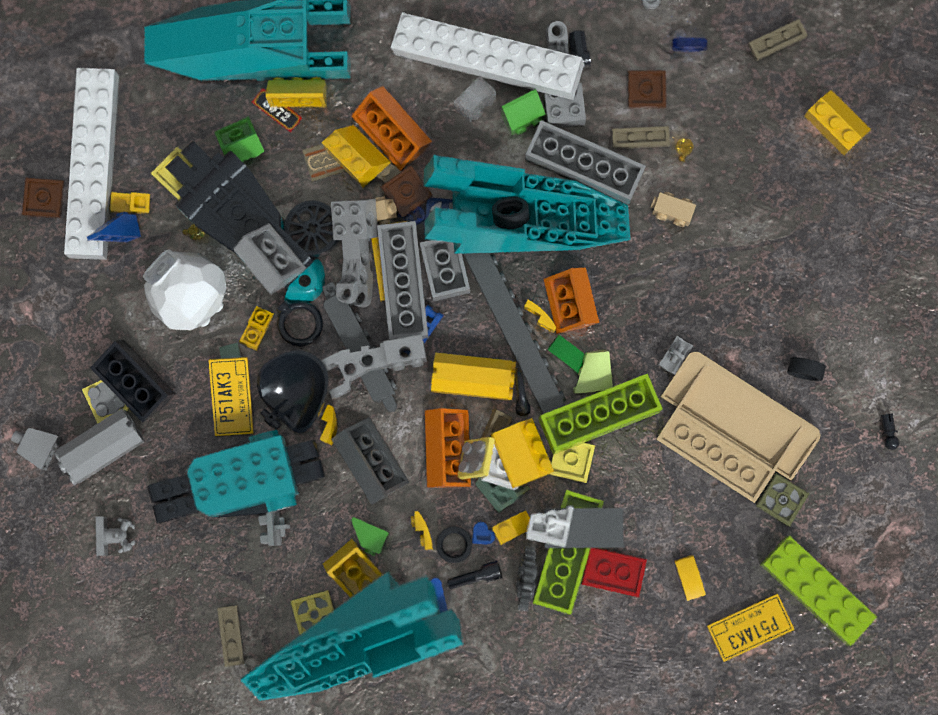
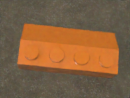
(391, 128)
(444, 443)

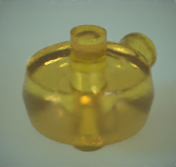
(684, 147)
(193, 232)

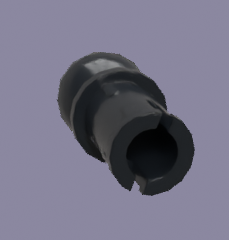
(891, 441)

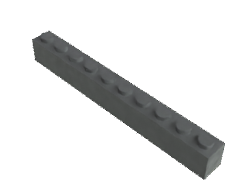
(515, 331)

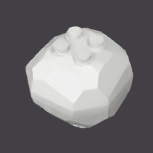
(184, 289)

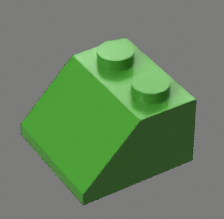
(523, 113)
(240, 139)

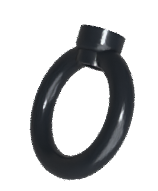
(285, 309)
(522, 407)

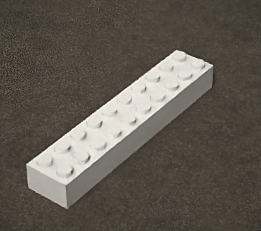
(487, 56)
(91, 161)

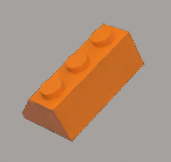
(571, 300)

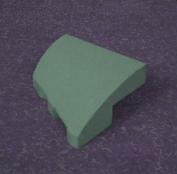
(500, 496)

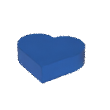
(482, 535)

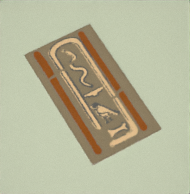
(321, 163)

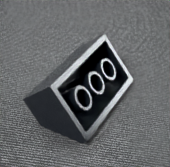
(132, 380)

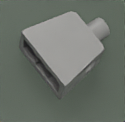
(36, 446)

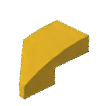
(331, 427)

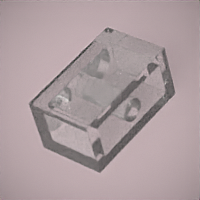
(475, 99)

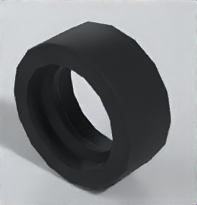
(514, 220)
(806, 369)
(439, 544)

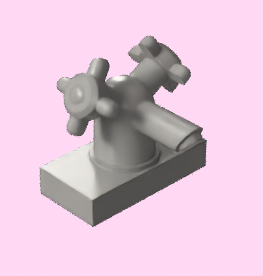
(112, 535)

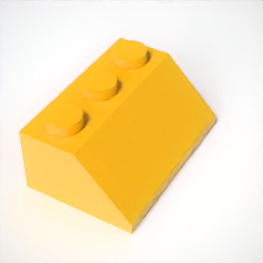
(296, 92)
(837, 122)
(355, 154)
(522, 453)

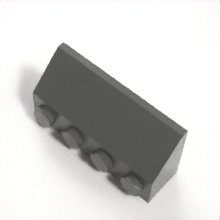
(370, 460)

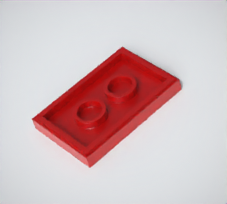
(614, 572)

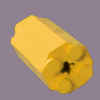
(473, 376)

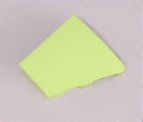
(595, 372)

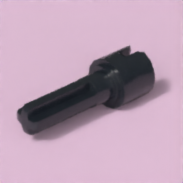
(488, 572)

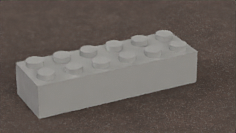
(584, 162)
(402, 280)

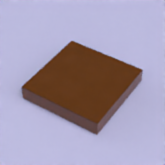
(646, 89)
(406, 191)
(43, 197)

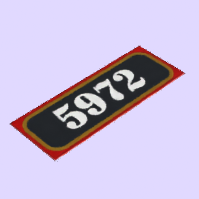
(282, 115)

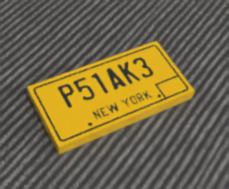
(231, 396)
(750, 627)

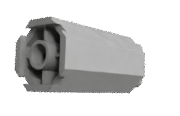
(99, 446)

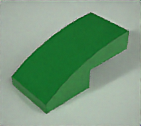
(567, 353)

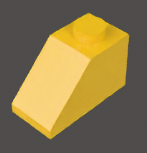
(512, 527)

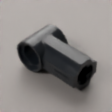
(579, 47)

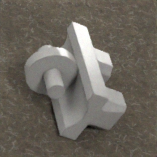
(675, 355)
(275, 528)

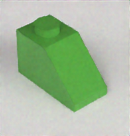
(370, 536)

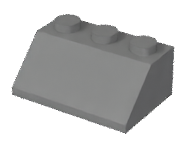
(269, 258)

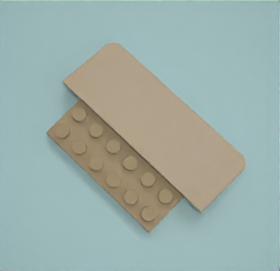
(733, 428)

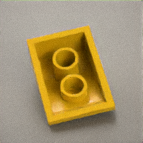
(352, 568)

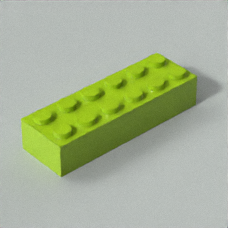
(600, 414)
(564, 566)
(818, 590)

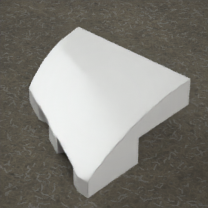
(550, 527)

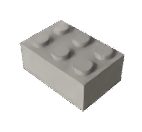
(444, 270)

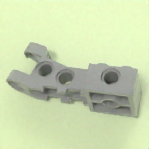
(559, 110)
(355, 224)
(385, 356)

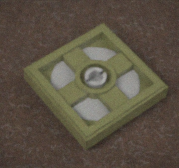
(782, 500)

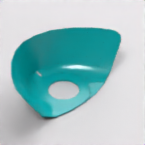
(298, 293)

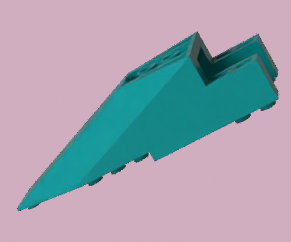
(248, 41)
(560, 210)
(366, 634)

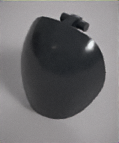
(293, 389)

